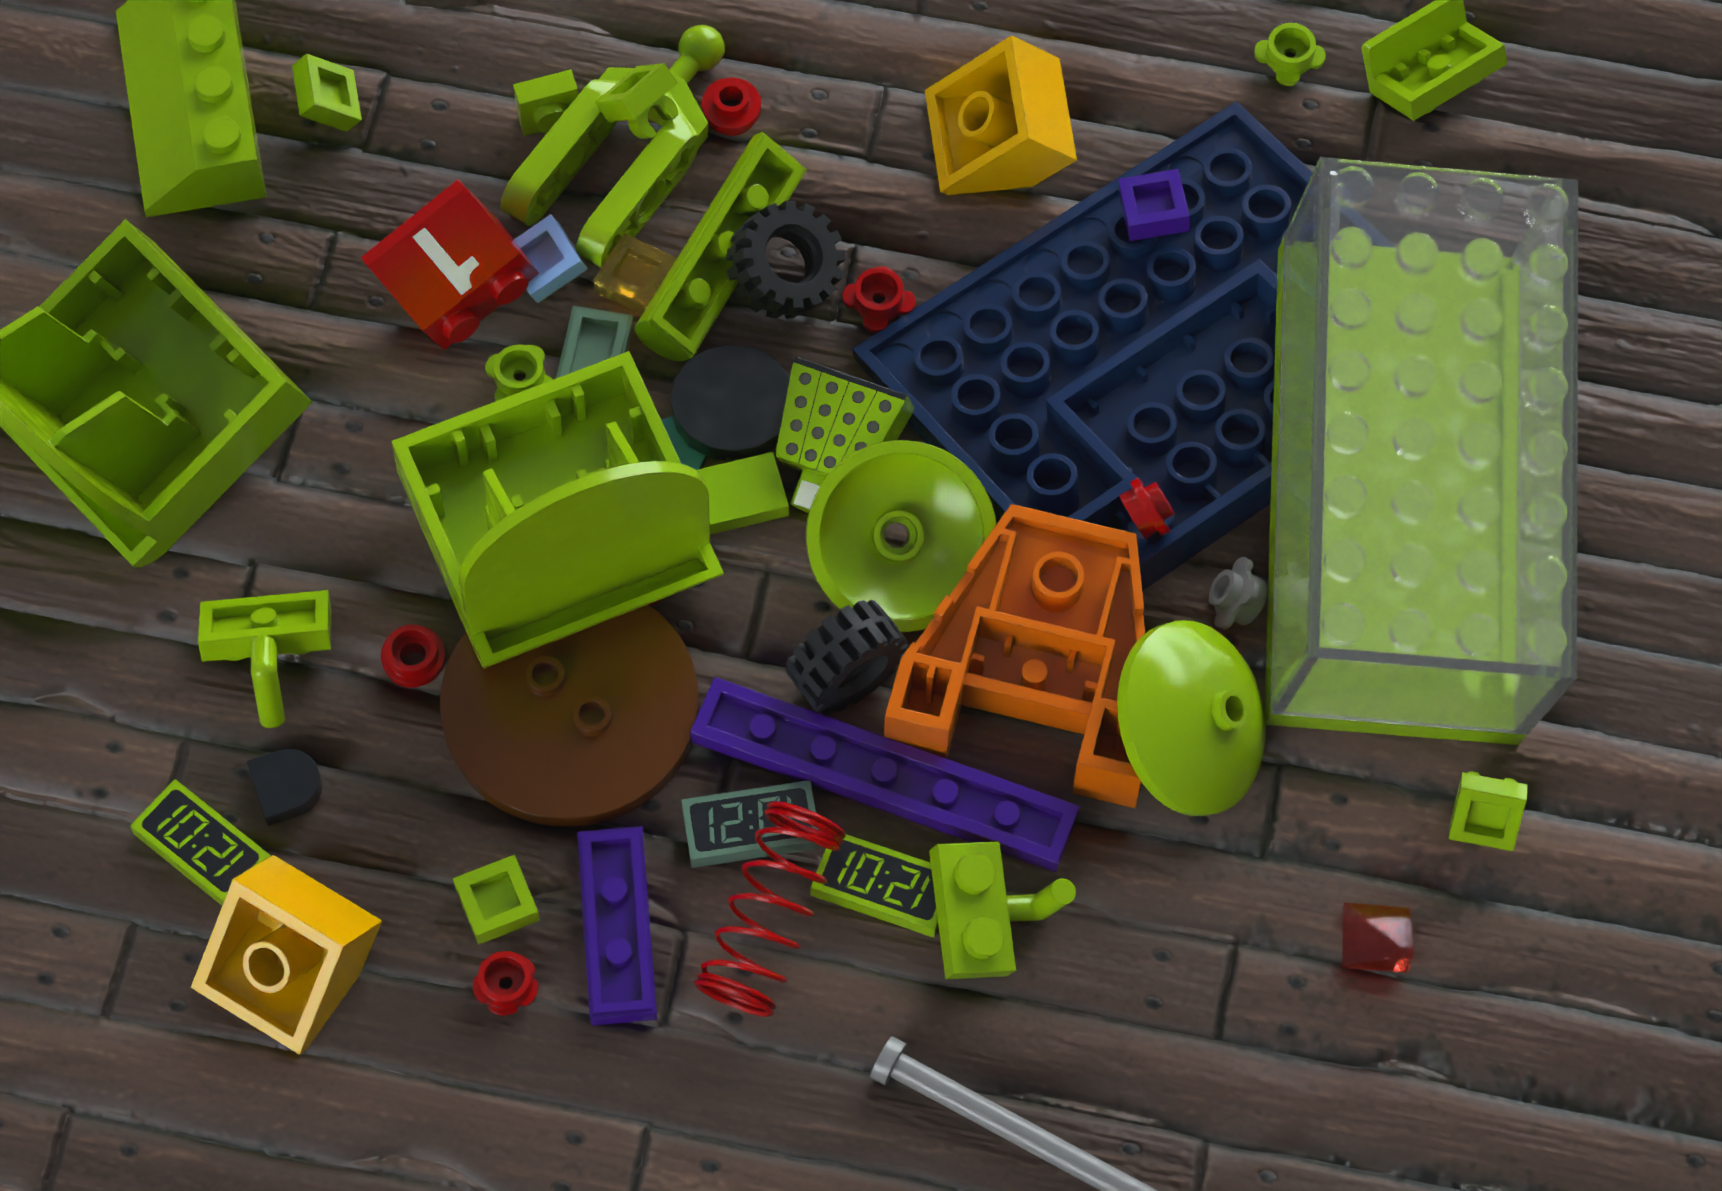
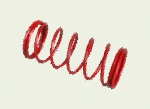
(735, 993)

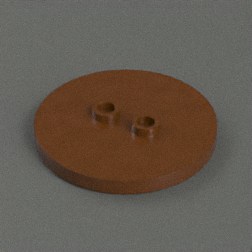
(576, 723)

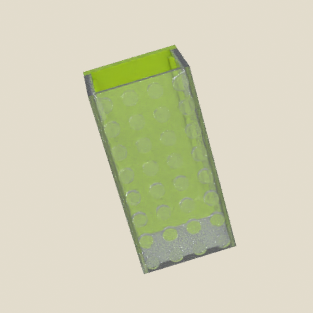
(1424, 453)

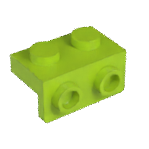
(1429, 58)

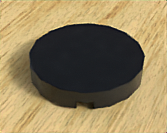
(730, 402)

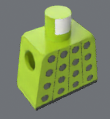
(831, 418)

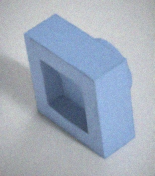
(551, 255)

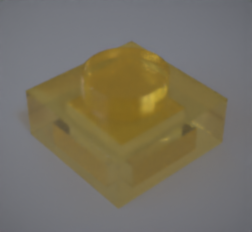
(633, 273)

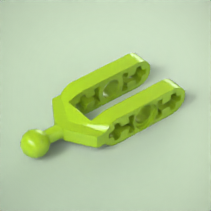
(649, 177)

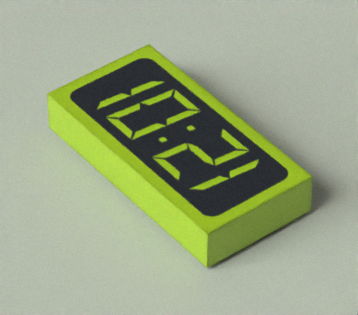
(196, 840)
(879, 884)

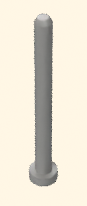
(999, 1120)

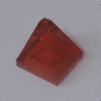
(1376, 937)

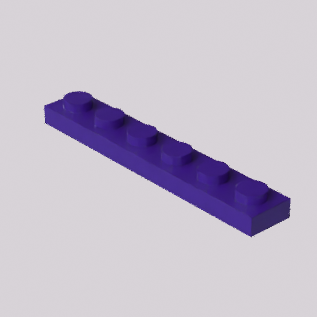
(884, 773)

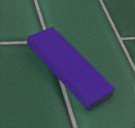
(617, 926)

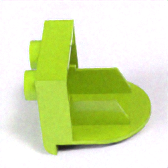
(139, 395)
(557, 509)

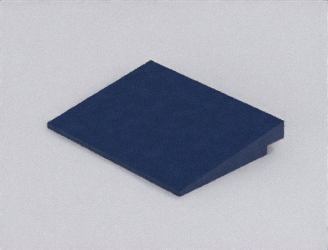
(1118, 355)

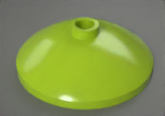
(906, 484)
(1191, 718)

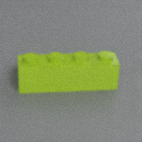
(189, 104)

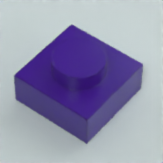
(1154, 205)

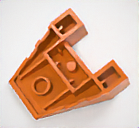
(1034, 638)

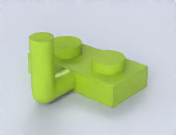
(262, 630)
(977, 912)

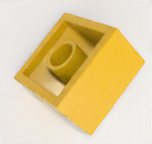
(1000, 121)
(284, 952)

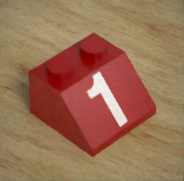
(451, 265)

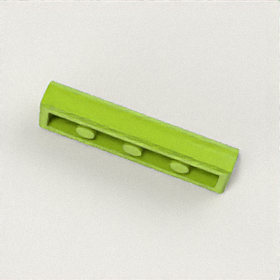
(699, 280)

